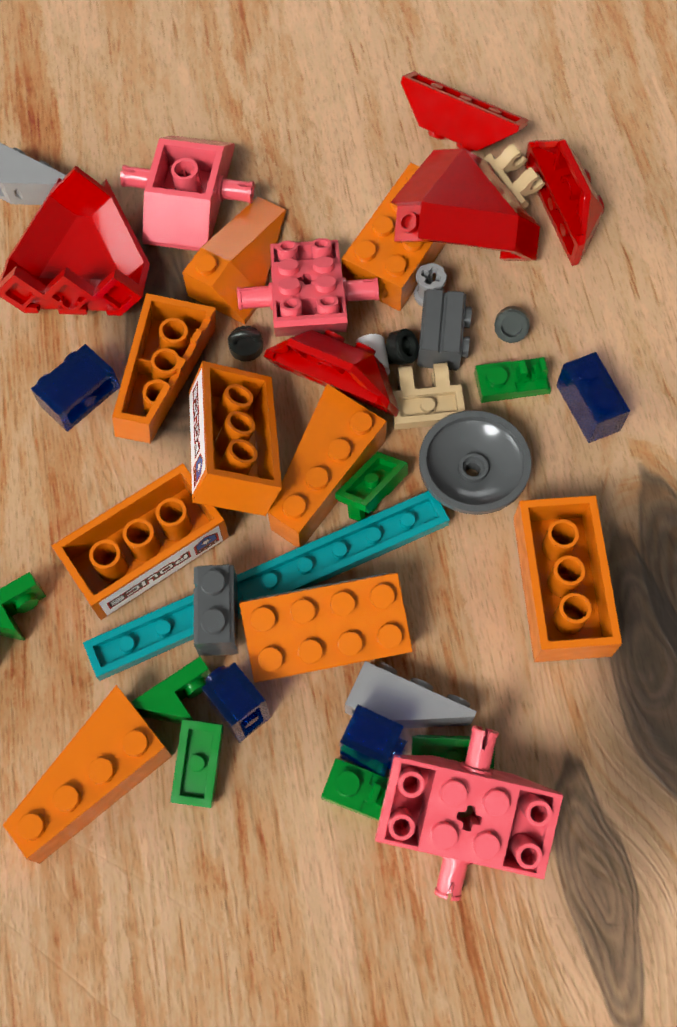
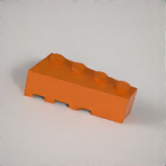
(159, 363)
(331, 451)
(88, 777)

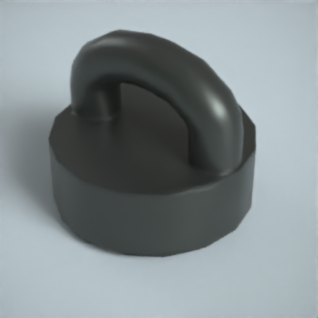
(512, 324)
(245, 343)
(402, 347)

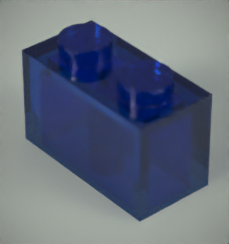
(75, 387)
(592, 397)
(235, 701)
(372, 741)

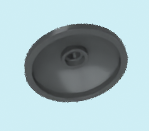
(478, 443)

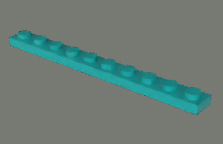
(289, 572)

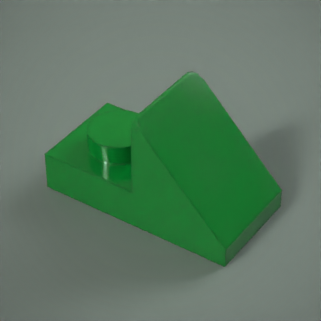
(16, 598)
(165, 698)

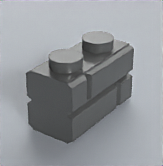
(442, 329)
(216, 610)

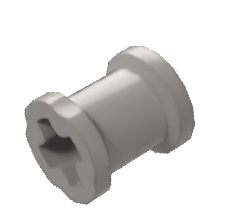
(425, 281)

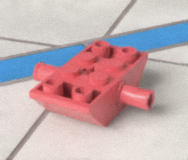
(185, 190)
(307, 288)
(506, 831)

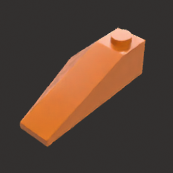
(235, 258)

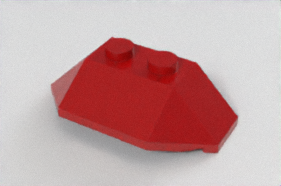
(458, 115)
(566, 194)
(332, 362)

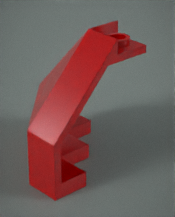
(464, 204)
(76, 253)

